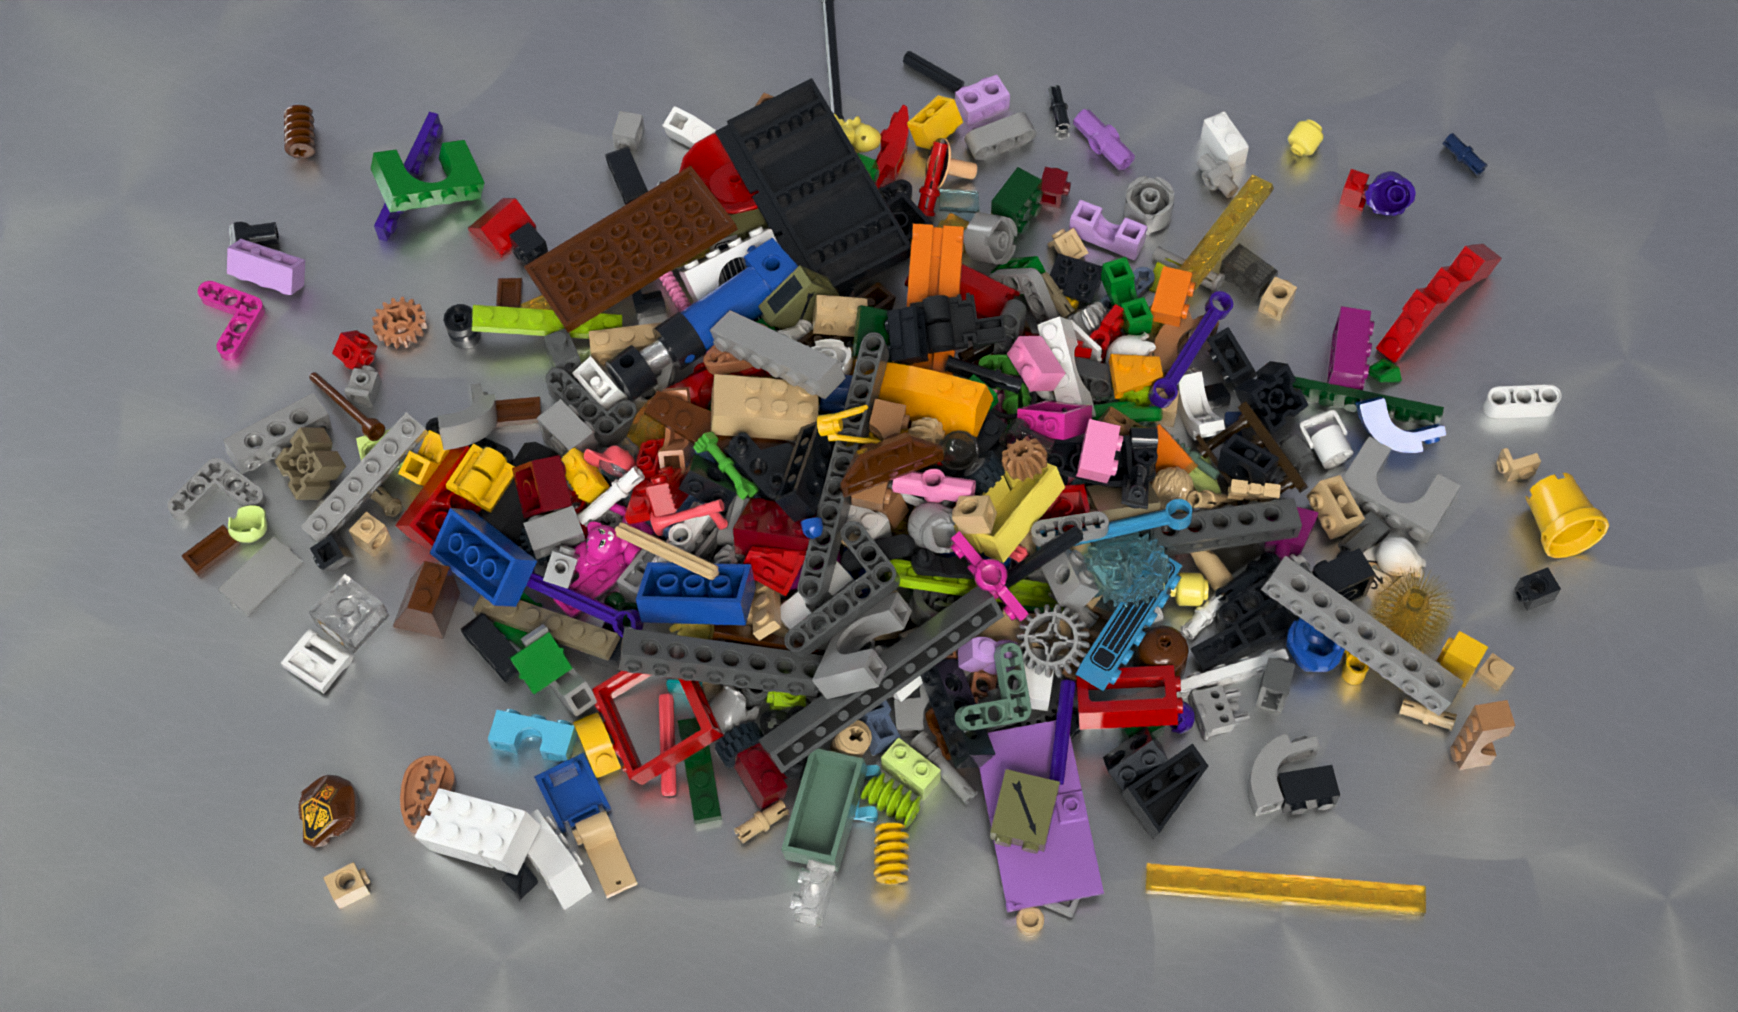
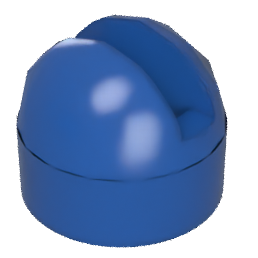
(812, 527)

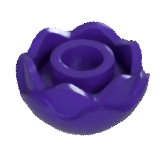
(1185, 720)

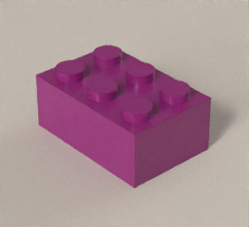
(1350, 348)

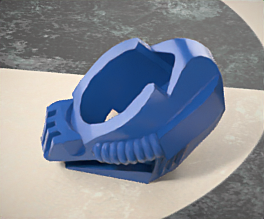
(1312, 648)

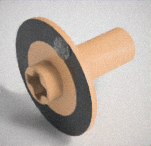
(953, 166)

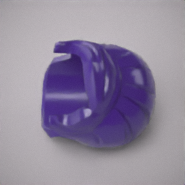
(1390, 194)

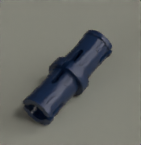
(1465, 154)

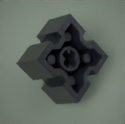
(1272, 395)

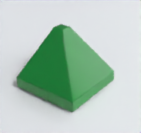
(1385, 371)

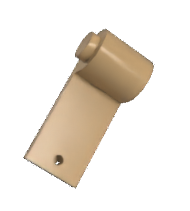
(605, 853)

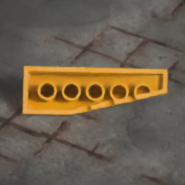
(933, 394)

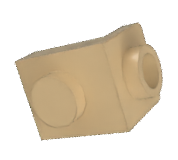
(1518, 468)

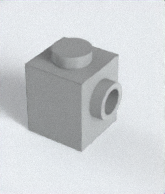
(562, 566)

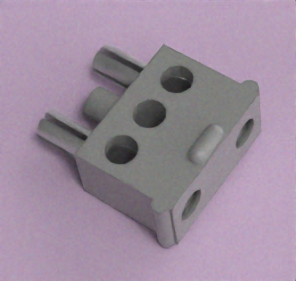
(1214, 712)

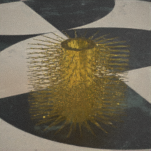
(1413, 610)

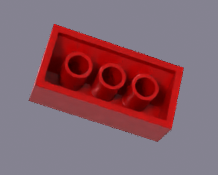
(430, 507)

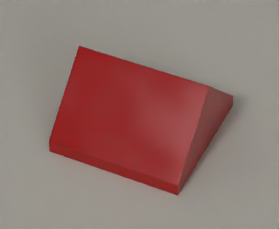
(498, 223)

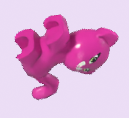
(604, 544)

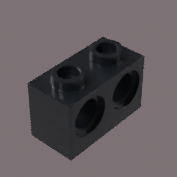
(1135, 758)

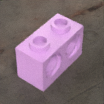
(982, 100)

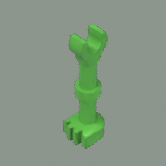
(708, 442)

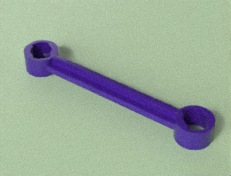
(1191, 349)
(586, 604)

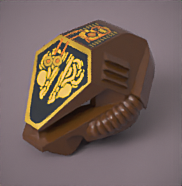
(327, 809)

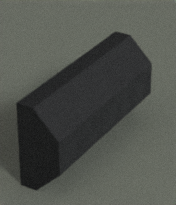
(507, 514)

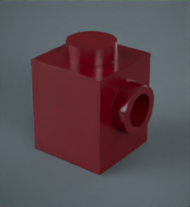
(1054, 186)

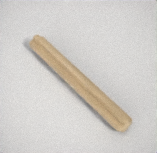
(667, 551)

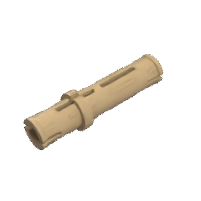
(1209, 500)

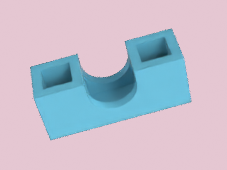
(512, 728)

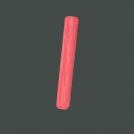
(667, 741)

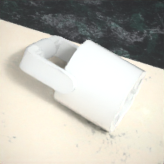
(1329, 442)

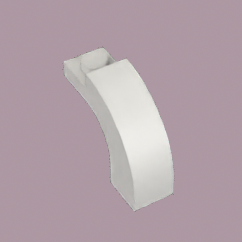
(1195, 408)

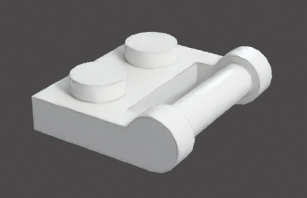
(313, 668)

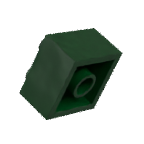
(1019, 199)

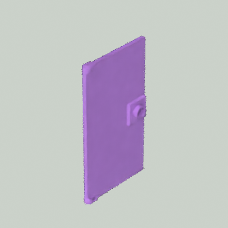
(1069, 862)

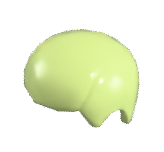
(248, 524)

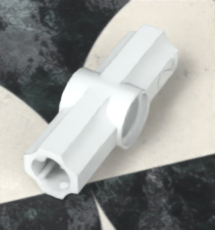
(689, 528)

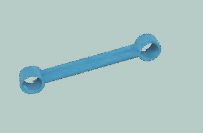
(1144, 522)

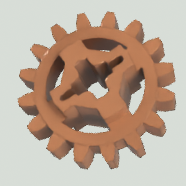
(399, 322)

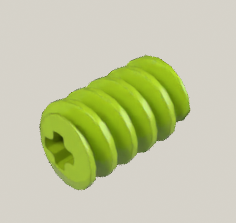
(892, 799)

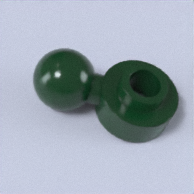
(617, 601)

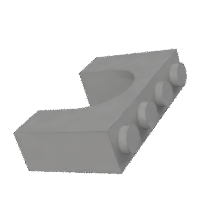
(1415, 518)
(849, 671)

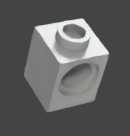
(628, 130)

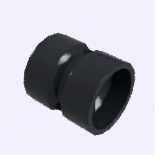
(459, 326)

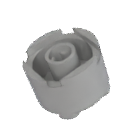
(1149, 202)
(990, 238)

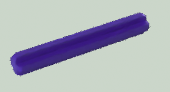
(1062, 731)

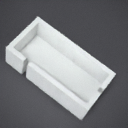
(478, 831)

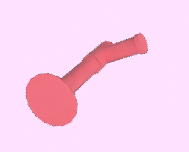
(712, 509)

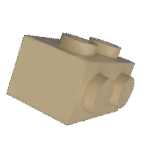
(836, 315)
(1336, 507)

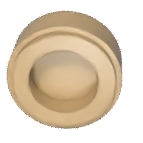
(1030, 921)

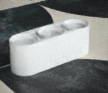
(1511, 406)

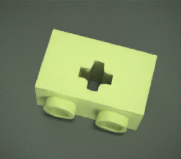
(910, 769)

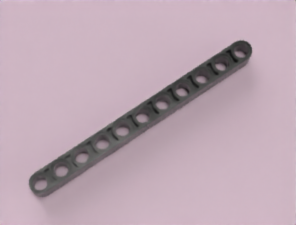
(842, 456)

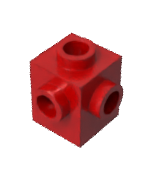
(355, 349)

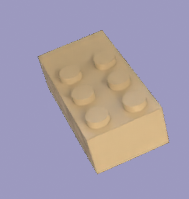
(760, 407)

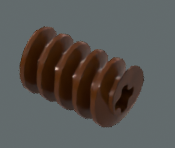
(299, 131)

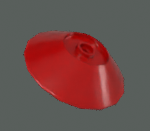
(719, 175)

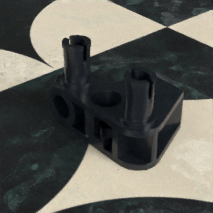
(770, 461)

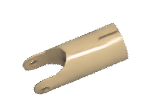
(1212, 569)

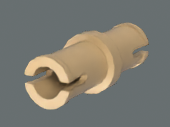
(1420, 712)
(761, 821)

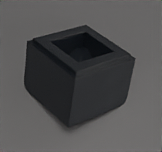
(520, 884)

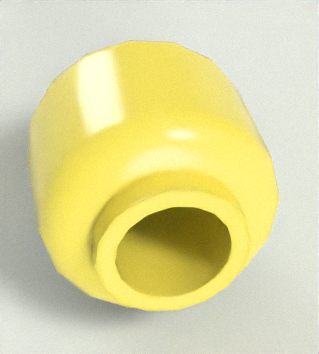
(1305, 137)
(1190, 590)

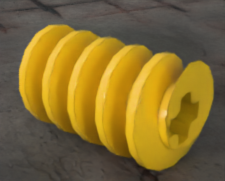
(889, 853)

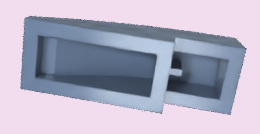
(881, 727)

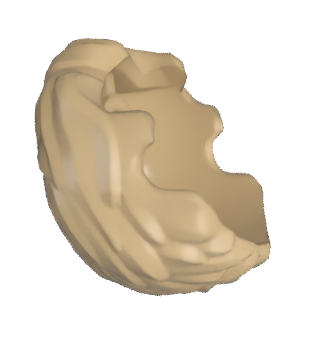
(1172, 484)

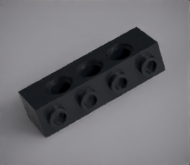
(805, 474)
(947, 693)

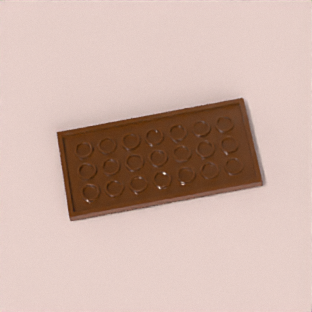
(630, 248)

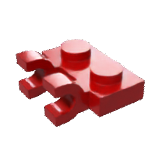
(1109, 330)

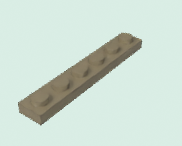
(563, 629)

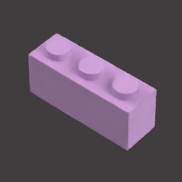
(265, 267)

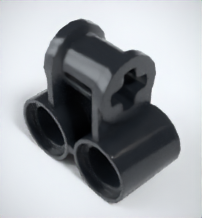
(1144, 448)

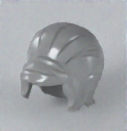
(932, 527)
(731, 710)

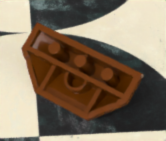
(888, 460)

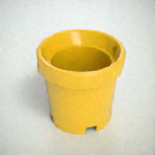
(1565, 516)

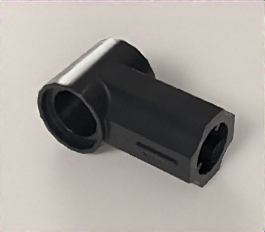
(260, 234)

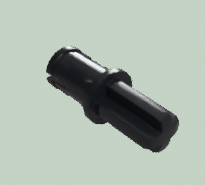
(1058, 109)

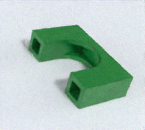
(405, 192)

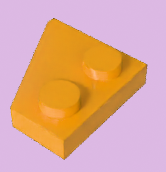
(1133, 372)

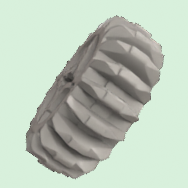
(1051, 653)

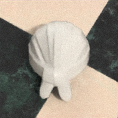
(1397, 554)

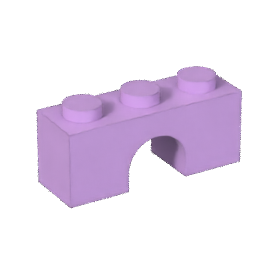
(1094, 228)

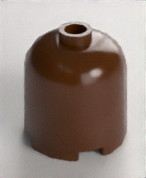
(1163, 647)

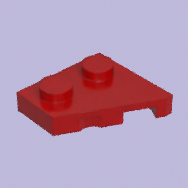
(775, 566)

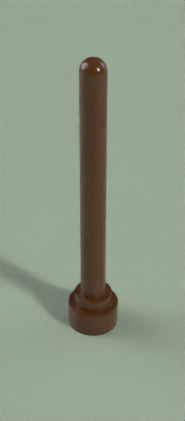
(371, 427)

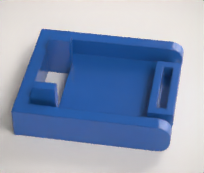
(574, 798)

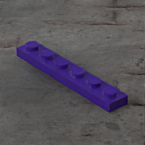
(415, 165)

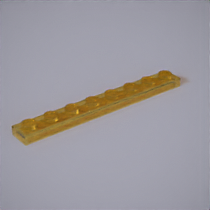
(1223, 233)

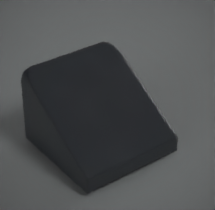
(1217, 395)

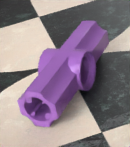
(1103, 139)

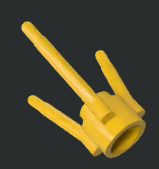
(831, 424)

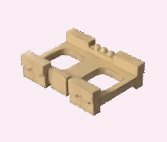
(1241, 489)

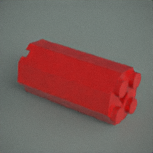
(988, 293)

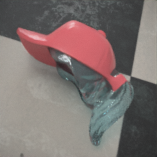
(612, 463)

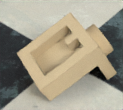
(1068, 244)

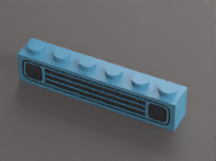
(1120, 634)

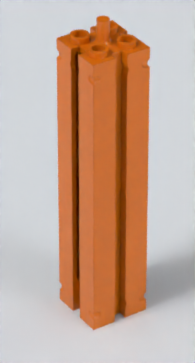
(935, 271)

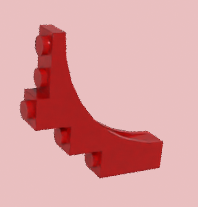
(1426, 303)

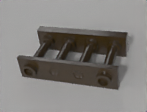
(1262, 439)

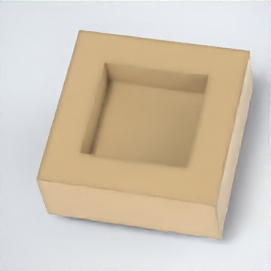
(1495, 672)

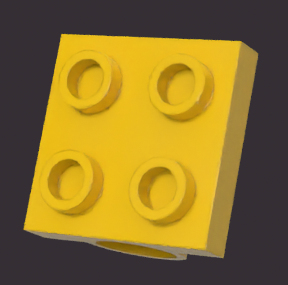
(482, 477)

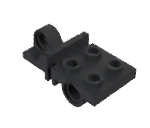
(955, 322)

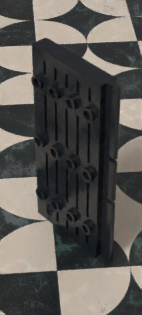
(814, 188)

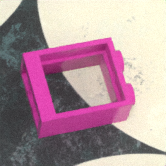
(1051, 421)

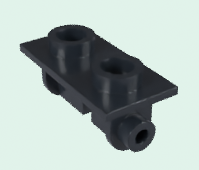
(1135, 488)

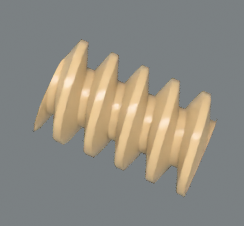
(852, 740)

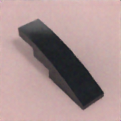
(1242, 639)

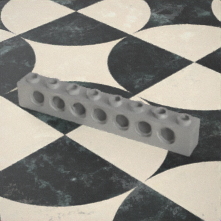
(1362, 636)

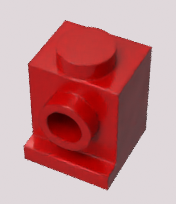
(1354, 190)

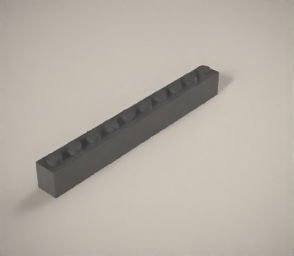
(904, 663)

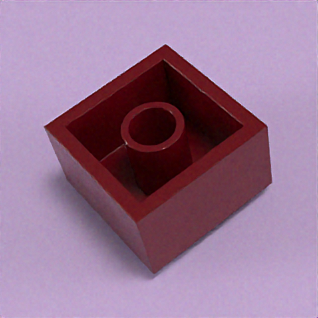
(542, 486)

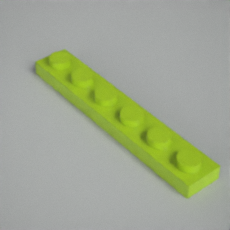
(534, 321)

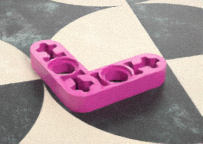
(240, 316)

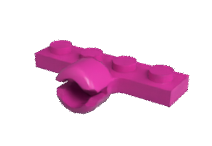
(989, 576)
(592, 579)

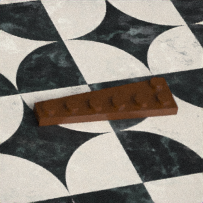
(693, 421)

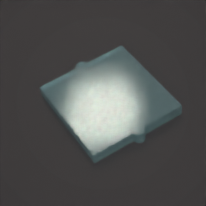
(959, 201)

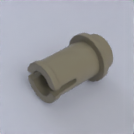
(391, 505)

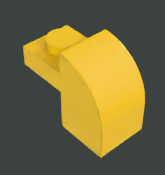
(421, 465)
(597, 745)

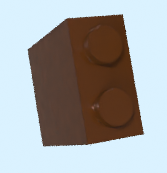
(428, 601)

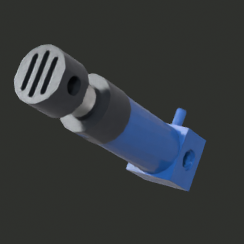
(688, 333)

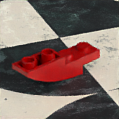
(893, 146)
(648, 462)

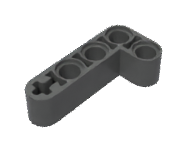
(587, 405)

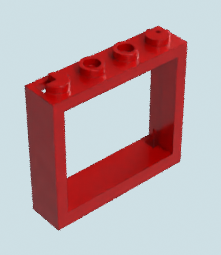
(623, 745)

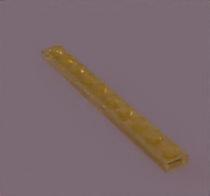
(1285, 889)

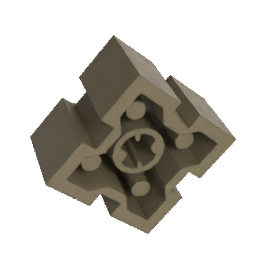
(310, 463)

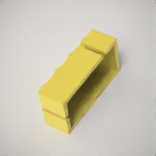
(1016, 511)

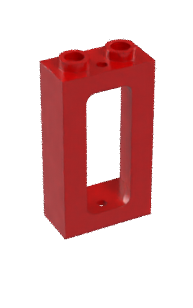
(1132, 712)

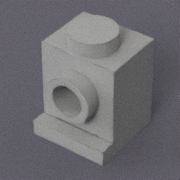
(363, 386)

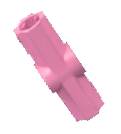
(934, 486)

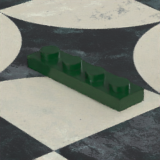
(700, 777)

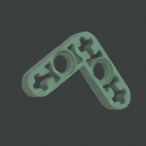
(1006, 704)

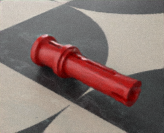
(939, 149)

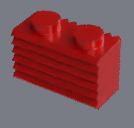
(664, 491)

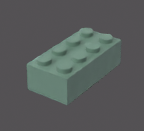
(824, 808)

